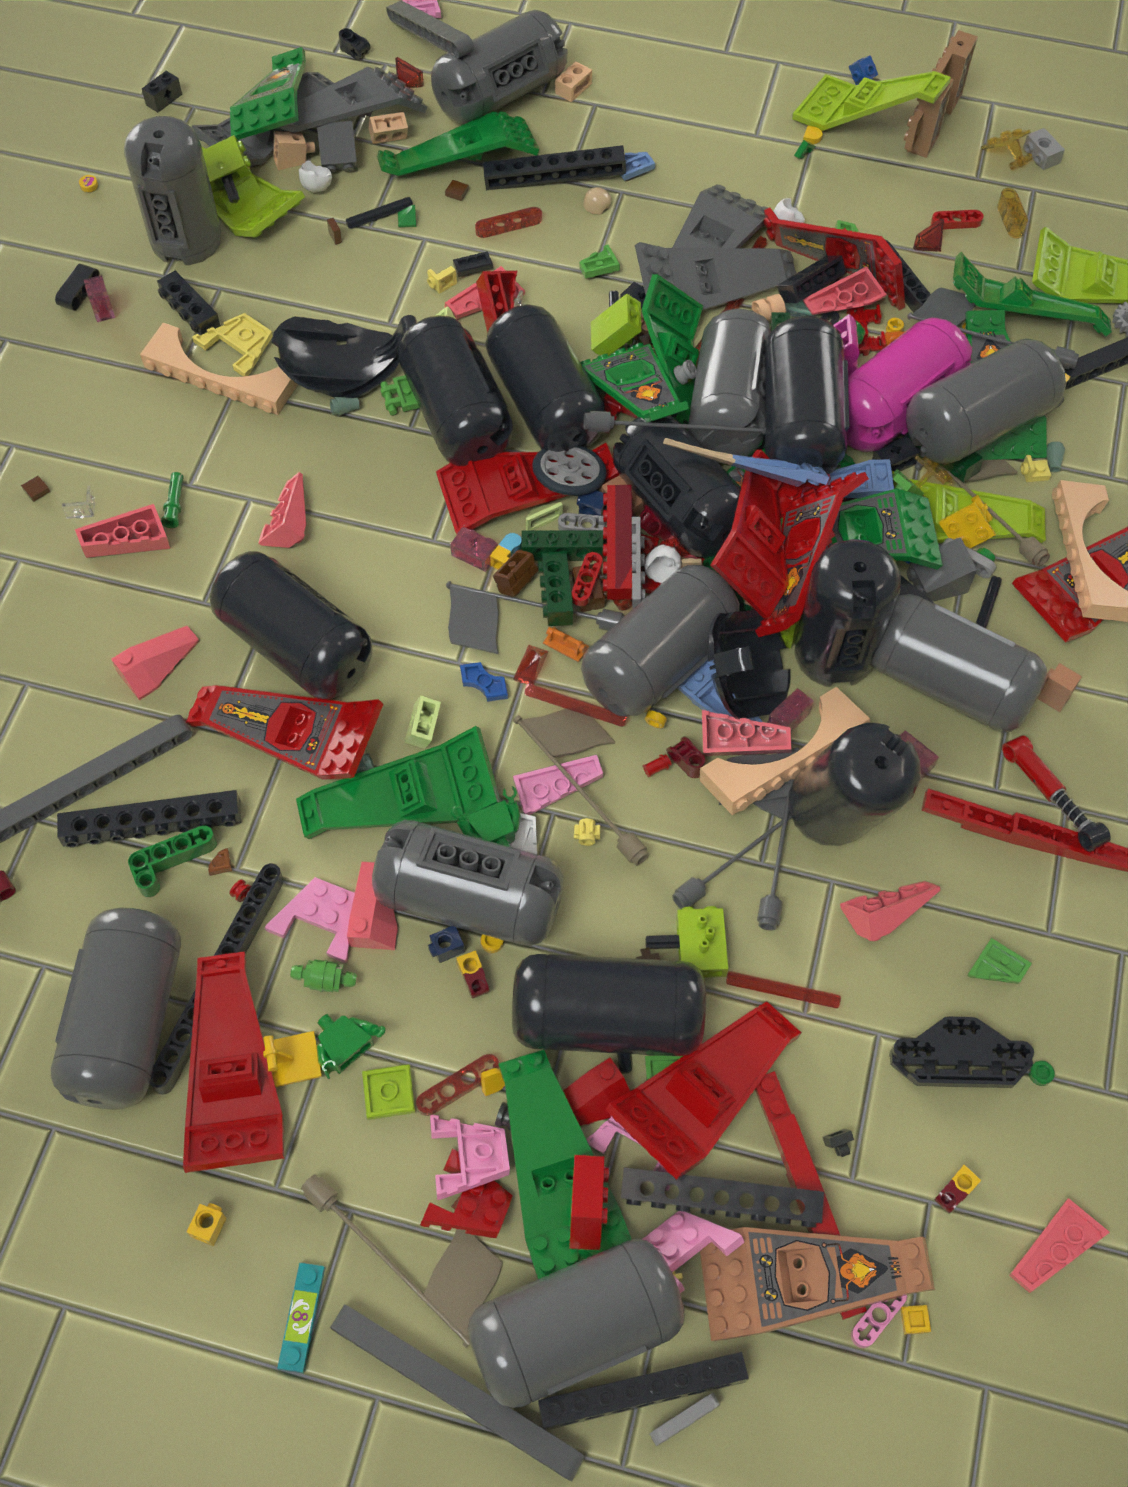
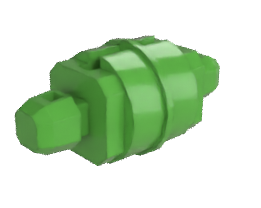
(323, 975)

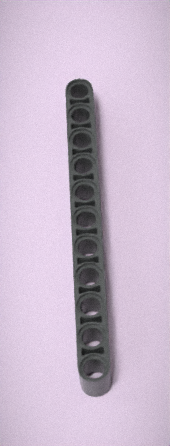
(430, 29)
(92, 776)
(458, 1393)

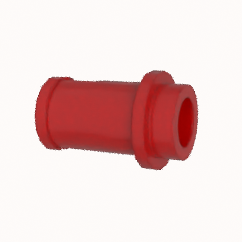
(657, 765)

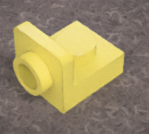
(442, 280)
(1035, 470)

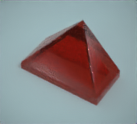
(409, 74)
(930, 238)
(530, 665)

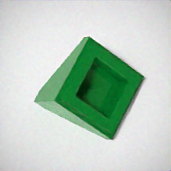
(407, 217)

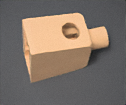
(290, 149)

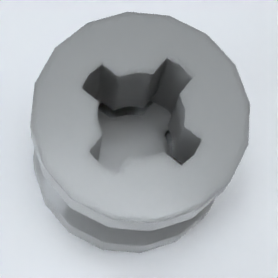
(685, 372)

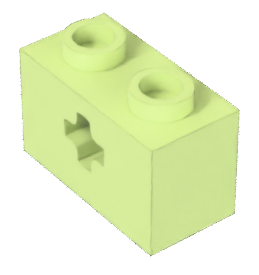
(422, 722)

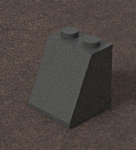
(337, 146)
(949, 580)

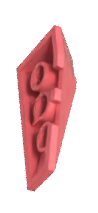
(850, 292)
(288, 517)
(150, 662)
(883, 914)
(370, 922)

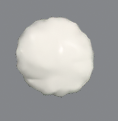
(314, 177)
(786, 211)
(662, 563)

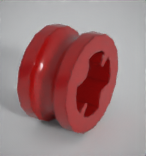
(240, 890)

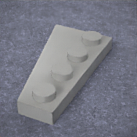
(638, 560)

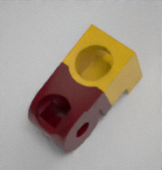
(473, 974)
(957, 1189)

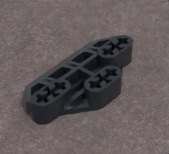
(962, 1052)

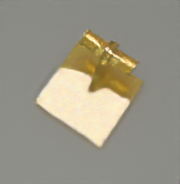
(1011, 139)
(943, 476)

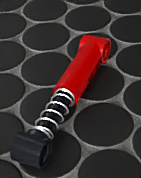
(1021, 752)

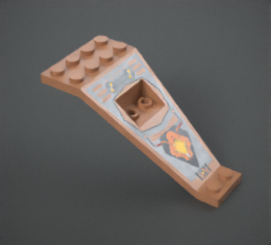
(761, 1285)

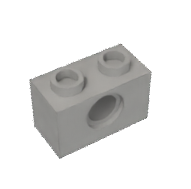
(1044, 148)

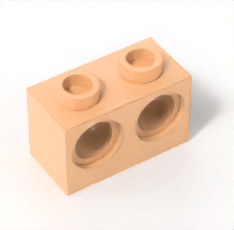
(573, 81)
(388, 127)

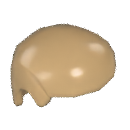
(597, 200)

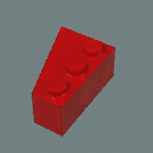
(496, 293)
(588, 1201)

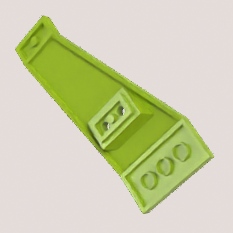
(838, 101)
(258, 205)
(1079, 272)
(1020, 514)

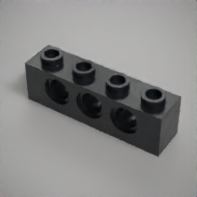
(811, 279)
(187, 303)

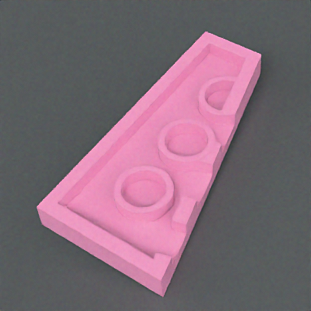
(548, 785)

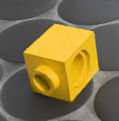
(210, 1234)

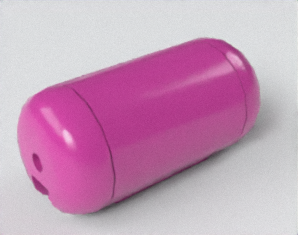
(891, 378)

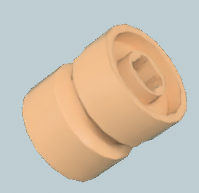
(771, 304)

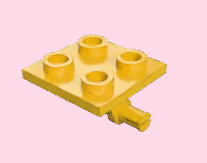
(969, 524)
(292, 1058)

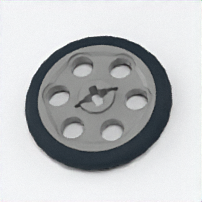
(571, 470)

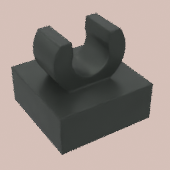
(838, 1141)

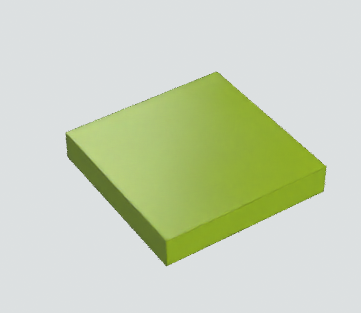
(388, 1092)

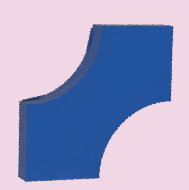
(491, 686)

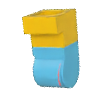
(505, 550)

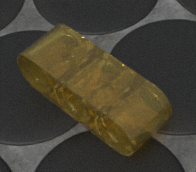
(1012, 213)

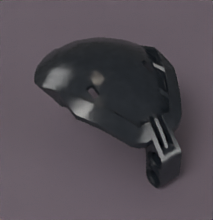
(348, 370)
(746, 665)

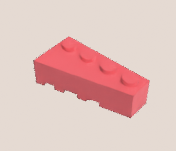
(124, 533)
(742, 736)

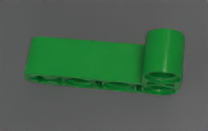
(173, 856)

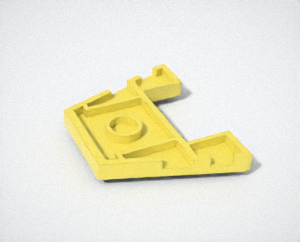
(241, 334)

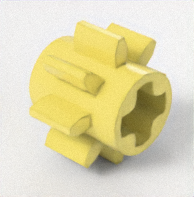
(587, 832)

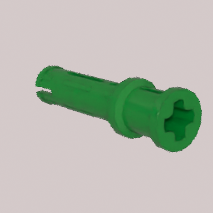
(172, 507)

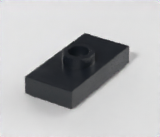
(473, 264)

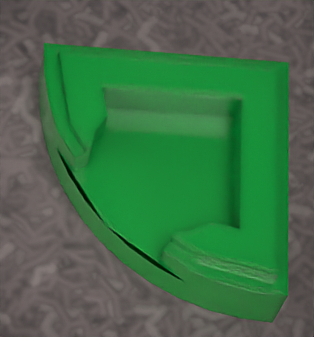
(804, 148)

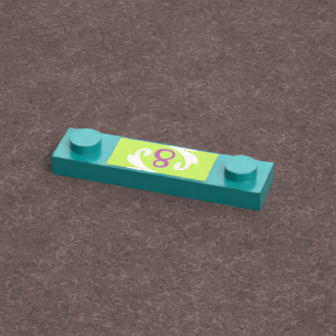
(301, 1318)

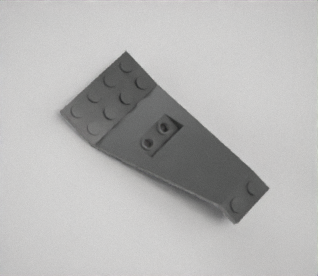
(716, 274)

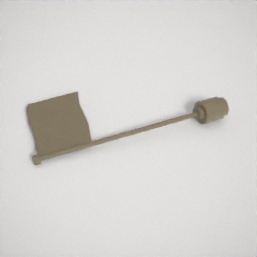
(1029, 547)
(568, 734)
(458, 1280)

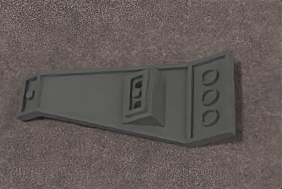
(354, 96)
(261, 146)
(720, 220)

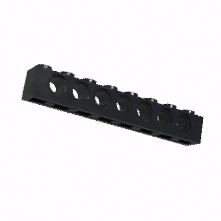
(554, 167)
(116, 816)
(634, 1179)
(642, 1391)

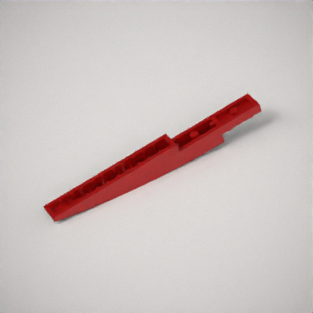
(1022, 830)
(795, 1155)

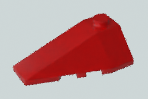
(595, 1091)

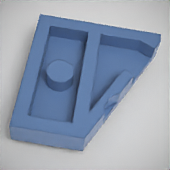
(637, 164)

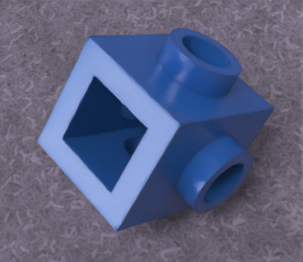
(863, 68)

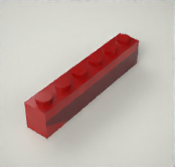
(619, 542)

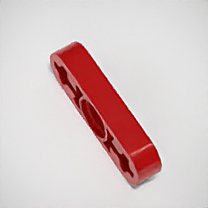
(968, 218)
(586, 571)

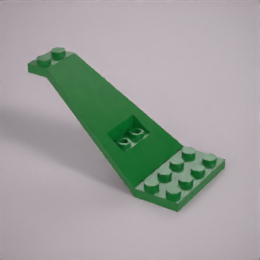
(544, 1152)

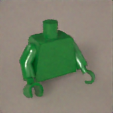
(495, 823)
(344, 1041)

